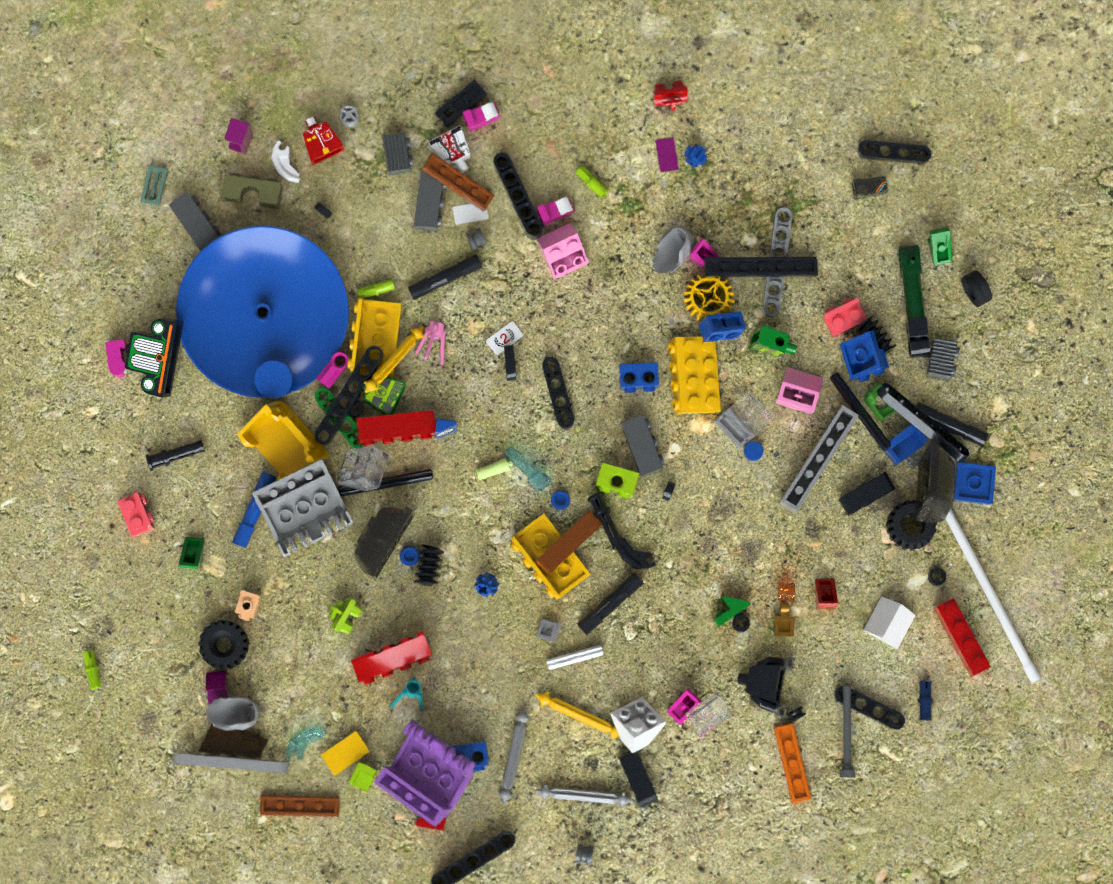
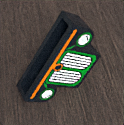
(155, 355)

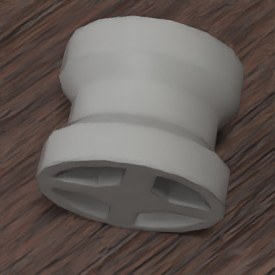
(349, 112)

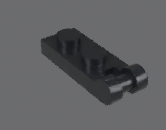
(461, 102)

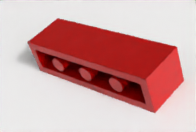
(396, 427)
(962, 637)

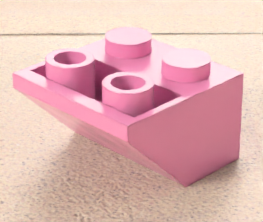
(562, 250)
(799, 390)

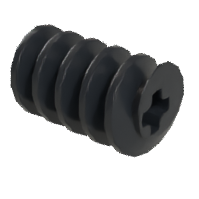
(869, 325)
(428, 565)

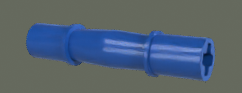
(251, 514)

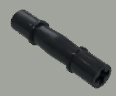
(445, 277)
(955, 426)
(610, 603)

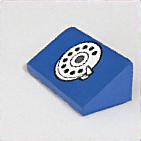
(445, 427)

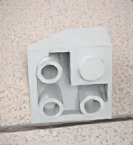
(637, 724)

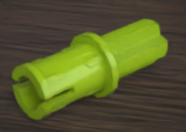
(592, 181)
(375, 289)
(91, 669)

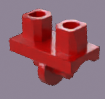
(671, 96)

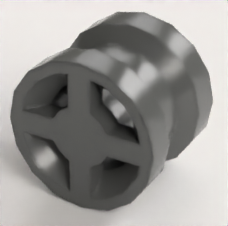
(476, 239)
(584, 854)

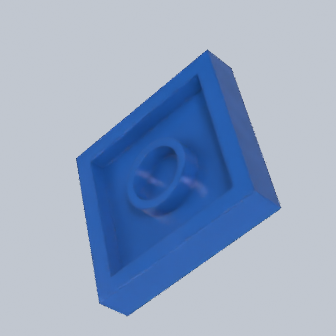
(974, 483)

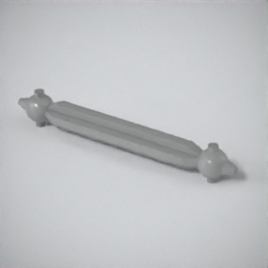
(514, 755)
(584, 795)

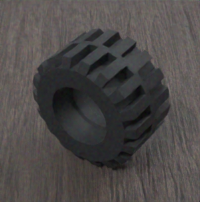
(899, 536)

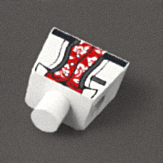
(452, 148)

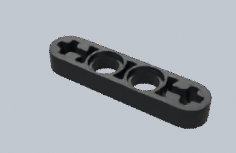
(894, 152)
(556, 393)
(868, 710)

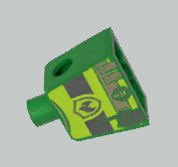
(765, 340)
(386, 397)

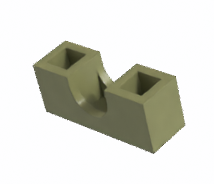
(236, 186)

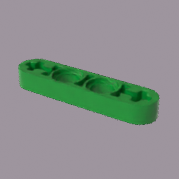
(335, 420)

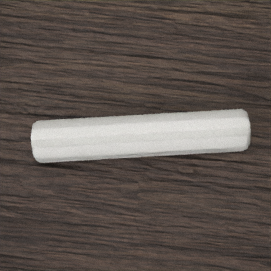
(575, 657)

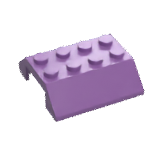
(426, 775)

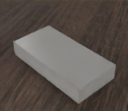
(731, 433)

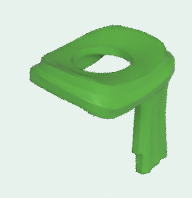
(870, 401)

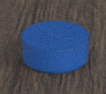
(753, 451)
(560, 500)
(409, 556)

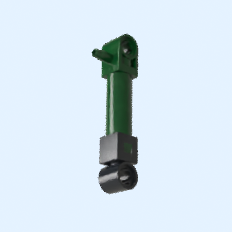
(916, 321)

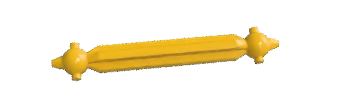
(394, 359)
(577, 714)

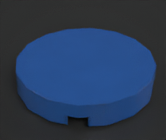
(273, 379)

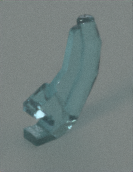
(302, 740)

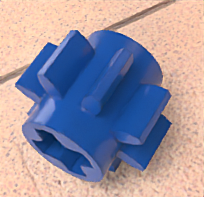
(695, 155)
(486, 584)

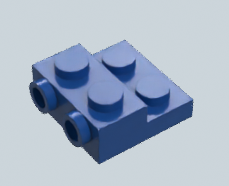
(864, 357)

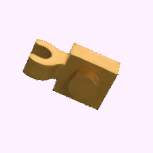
(784, 624)

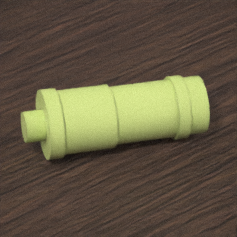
(493, 469)

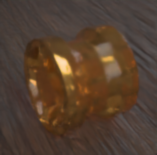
(786, 592)

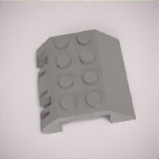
(302, 506)

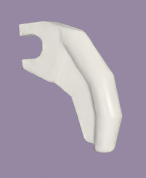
(282, 164)

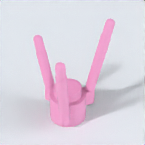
(434, 331)

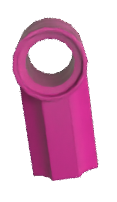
(332, 371)

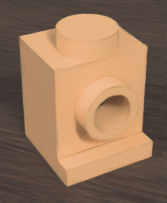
(247, 597)

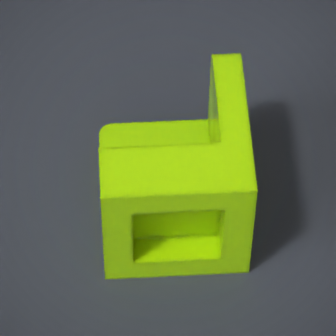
(363, 776)

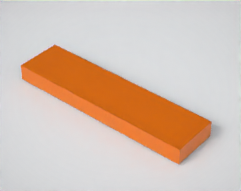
(792, 763)

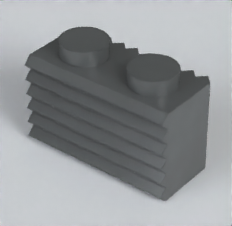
(397, 154)
(942, 359)

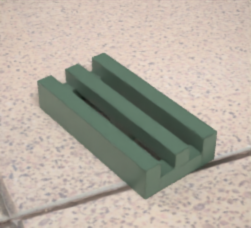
(150, 201)

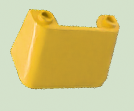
(282, 439)

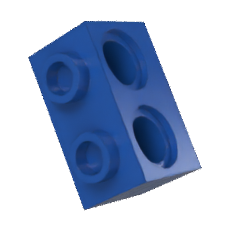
(722, 326)
(638, 370)
(468, 751)

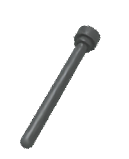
(847, 769)

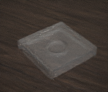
(748, 416)
(708, 714)

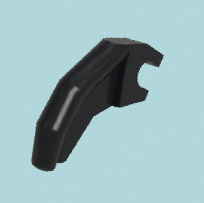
(634, 558)

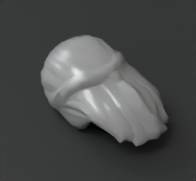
(673, 250)
(233, 713)

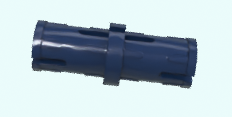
(925, 700)

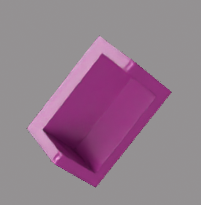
(239, 135)

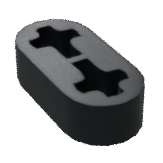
(510, 362)

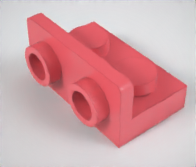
(844, 317)
(135, 514)

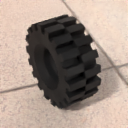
(209, 641)

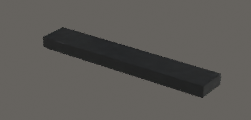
(760, 267)

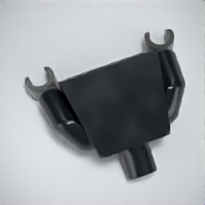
(766, 682)

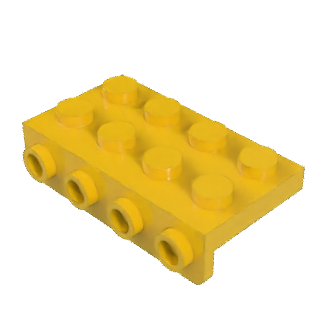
(375, 326)
(694, 375)
(533, 542)

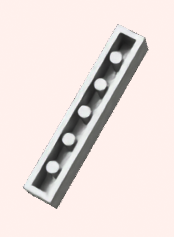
(818, 459)

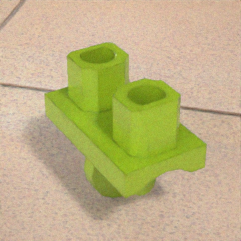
(340, 622)

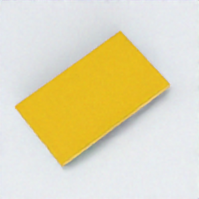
(345, 753)

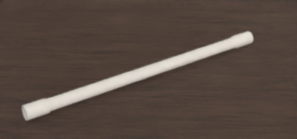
(1028, 666)

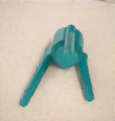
(411, 690)

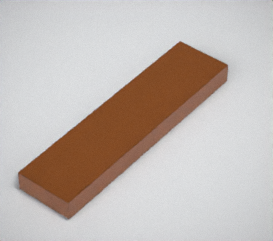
(457, 182)
(568, 542)
(299, 806)

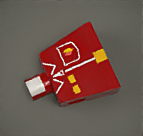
(321, 141)

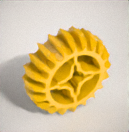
(716, 283)

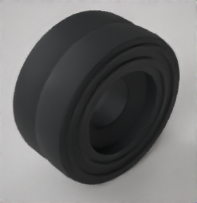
(976, 288)

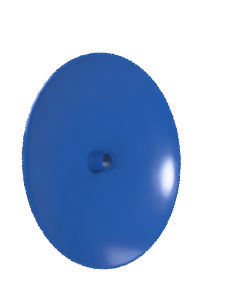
(254, 271)

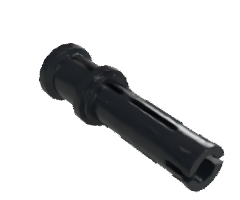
(165, 457)
(600, 512)

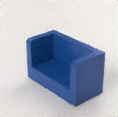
(905, 444)

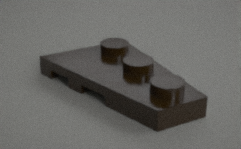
(233, 742)

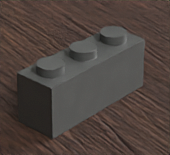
(429, 204)
(194, 220)
(642, 446)

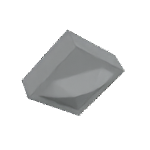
(548, 630)

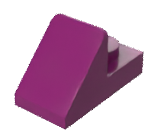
(216, 685)

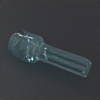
(536, 477)

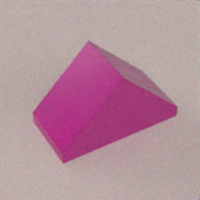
(701, 251)
(685, 703)

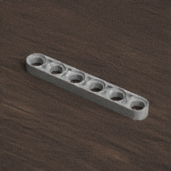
(775, 244)
(232, 763)

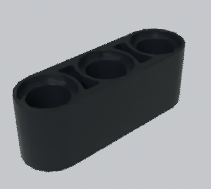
(867, 493)
(638, 778)

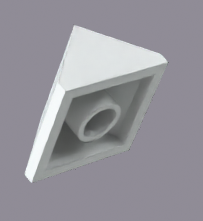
(889, 622)

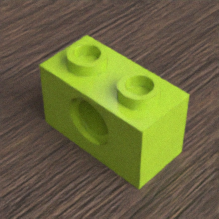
(628, 478)

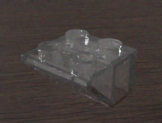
(363, 468)

